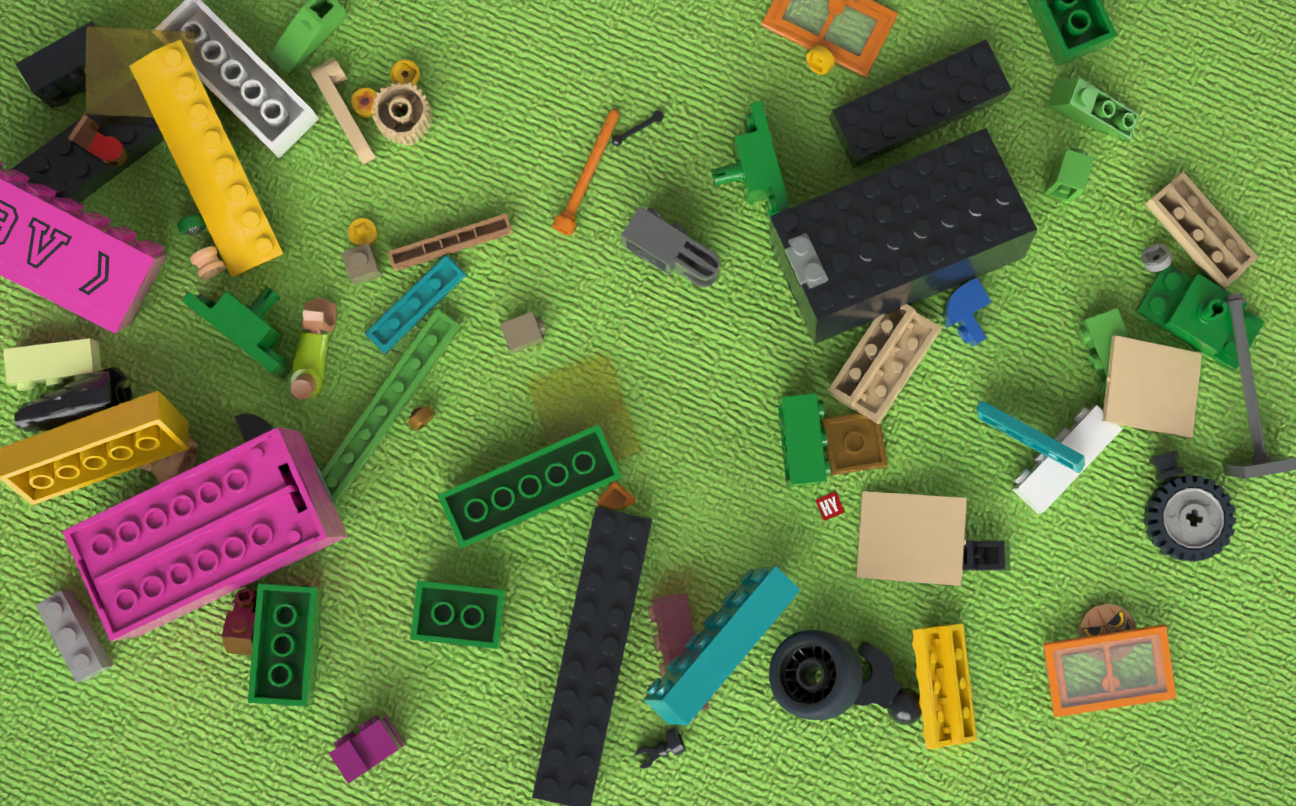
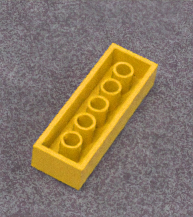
(94, 448)

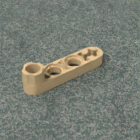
(327, 77)

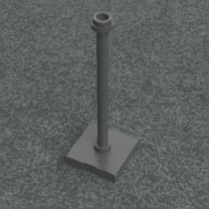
(1261, 462)

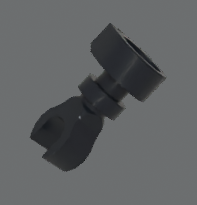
(674, 743)

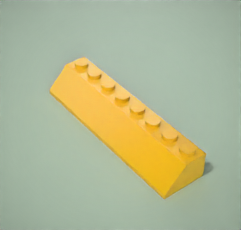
(206, 158)

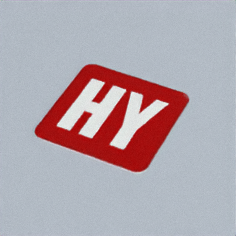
(829, 506)

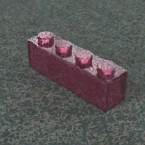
(673, 626)

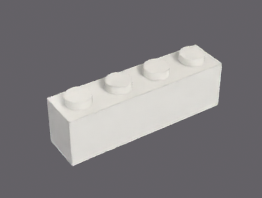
(1049, 478)

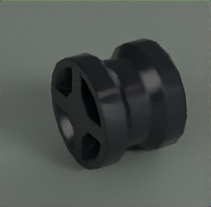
(1166, 465)

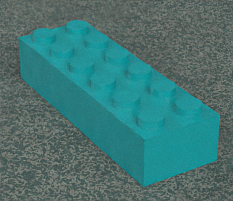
(720, 645)

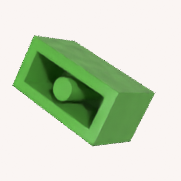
(1069, 174)

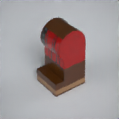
(103, 148)

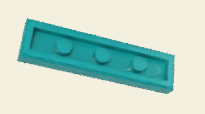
(415, 304)
(1031, 437)

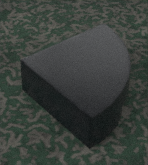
(252, 426)

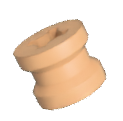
(207, 262)

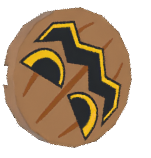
(1105, 619)

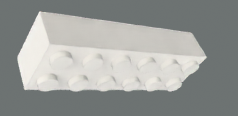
(242, 79)

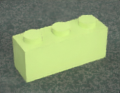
(51, 363)

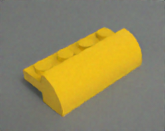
(944, 685)

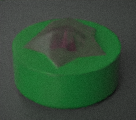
(191, 225)

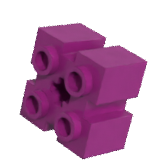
(363, 751)

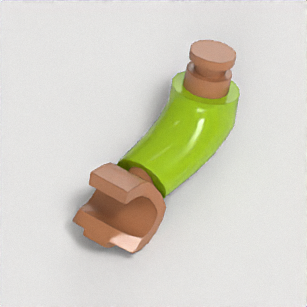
(311, 350)

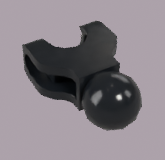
(885, 691)

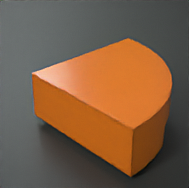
(615, 497)

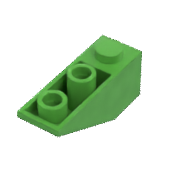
(306, 32)
(1093, 108)
(1097, 335)

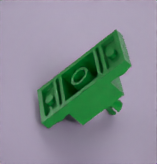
(755, 164)
(1196, 314)
(244, 325)

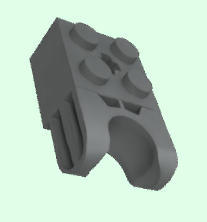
(670, 248)

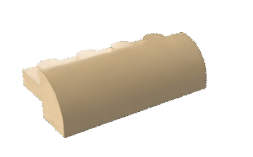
(1201, 231)
(884, 362)

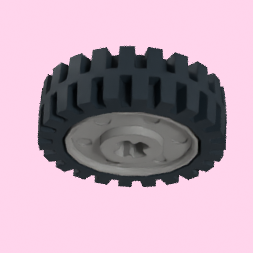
(1204, 503)

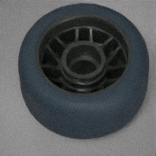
(794, 672)

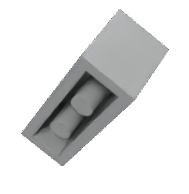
(74, 635)

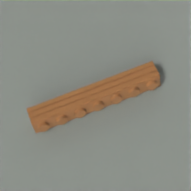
(450, 242)

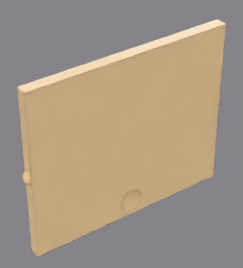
(1152, 386)
(912, 538)

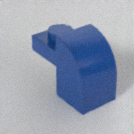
(960, 310)

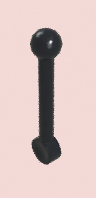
(656, 117)

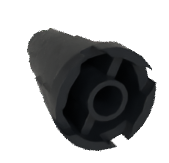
(74, 401)

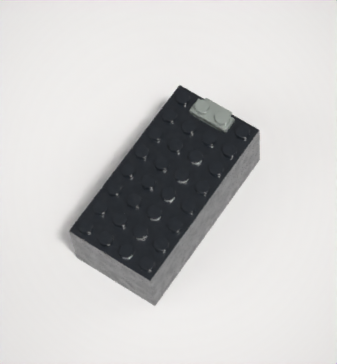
(901, 235)

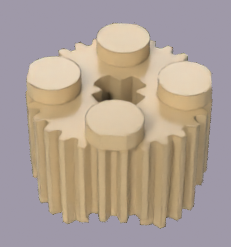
(398, 98)

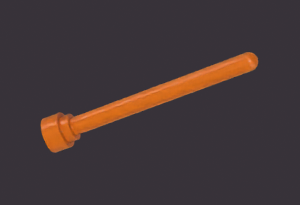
(565, 221)

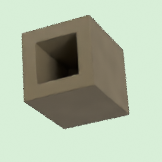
(361, 264)
(523, 332)

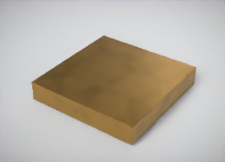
(854, 444)

